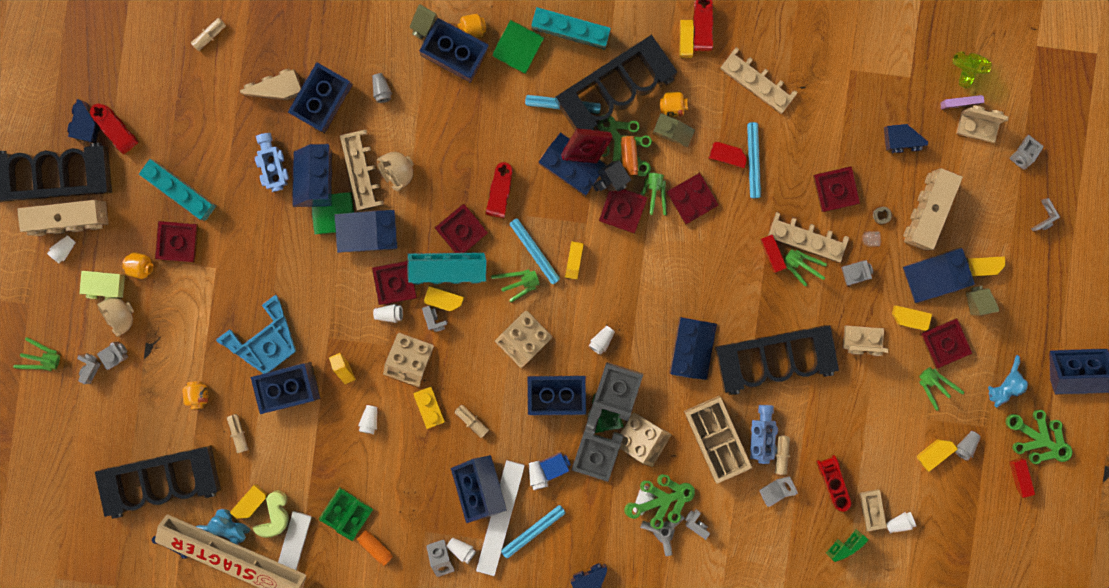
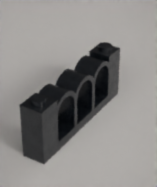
(654, 60)
(96, 165)
(823, 349)
(112, 491)

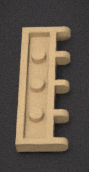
(756, 82)
(359, 171)
(808, 240)

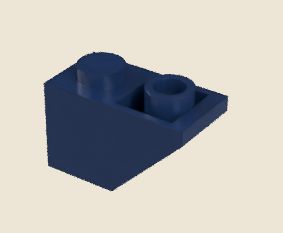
(83, 125)
(903, 137)
(590, 579)

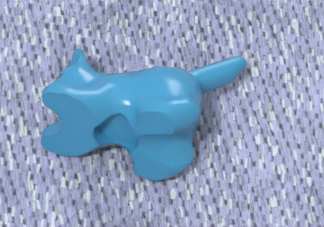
(1012, 385)
(223, 526)

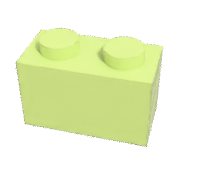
(101, 284)

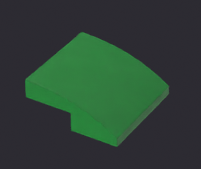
(518, 46)
(324, 216)
(345, 513)
(841, 550)

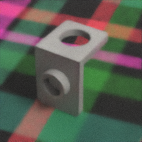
(1052, 213)
(776, 491)
(439, 558)

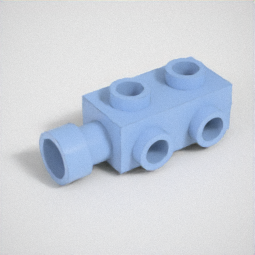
(270, 169)

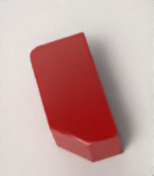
(727, 154)
(773, 253)
(1022, 477)

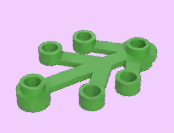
(617, 144)
(1041, 439)
(663, 501)

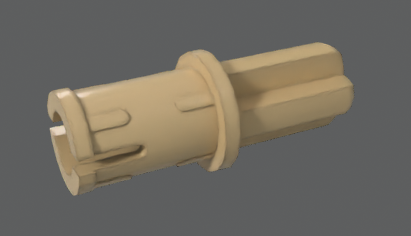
(208, 34)
(471, 421)
(237, 433)
(782, 455)

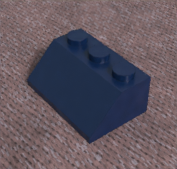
(453, 50)
(320, 97)
(576, 174)
(312, 176)
(692, 348)
(1079, 371)
(556, 395)
(478, 489)

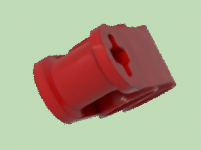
(703, 26)
(113, 128)
(499, 192)
(830, 470)

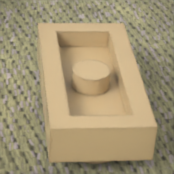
(873, 510)

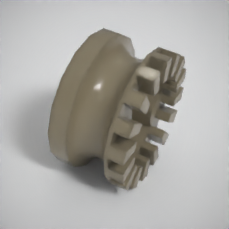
(881, 209)

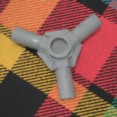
(664, 534)

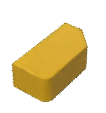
(686, 39)
(574, 260)
(986, 266)
(443, 299)
(911, 318)
(342, 368)
(936, 453)
(249, 503)

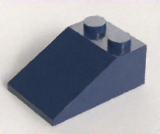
(365, 231)
(938, 275)
(285, 388)

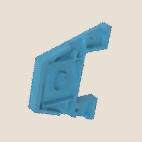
(267, 347)

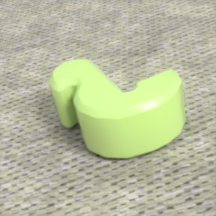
(278, 516)

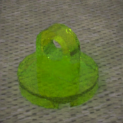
(971, 65)

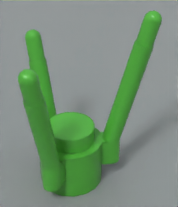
(654, 182)
(794, 259)
(528, 280)
(49, 361)
(929, 377)

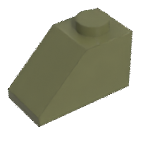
(422, 22)
(673, 130)
(981, 301)

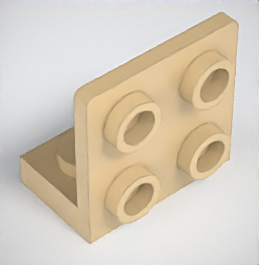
(980, 124)
(523, 339)
(864, 339)
(408, 359)
(643, 439)

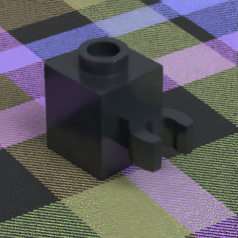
(612, 177)

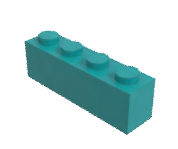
(570, 28)
(177, 189)
(446, 268)

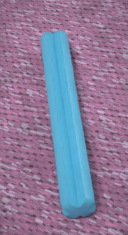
(548, 102)
(754, 162)
(534, 251)
(533, 531)

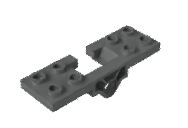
(617, 394)

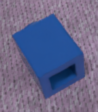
(555, 465)

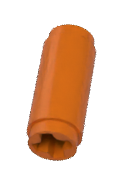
(629, 155)
(374, 547)

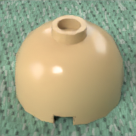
(396, 168)
(116, 314)

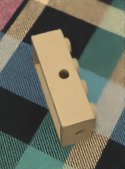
(932, 209)
(63, 216)
(717, 439)

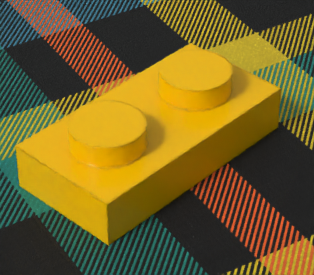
(429, 407)

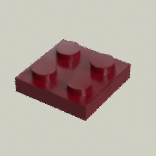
(586, 146)
(836, 189)
(692, 198)
(623, 210)
(461, 230)
(176, 241)
(393, 283)
(946, 343)

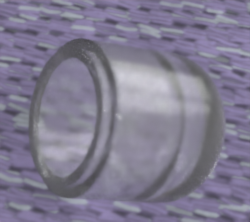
(871, 238)

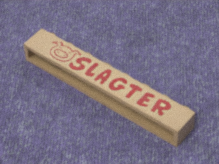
(226, 555)

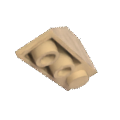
(281, 87)

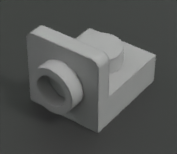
(1027, 152)
(857, 272)
(430, 317)
(113, 355)
(88, 372)
(699, 527)

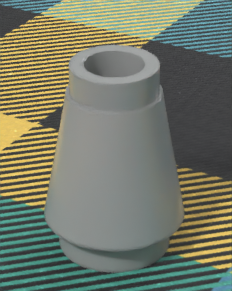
(381, 90)
(968, 445)

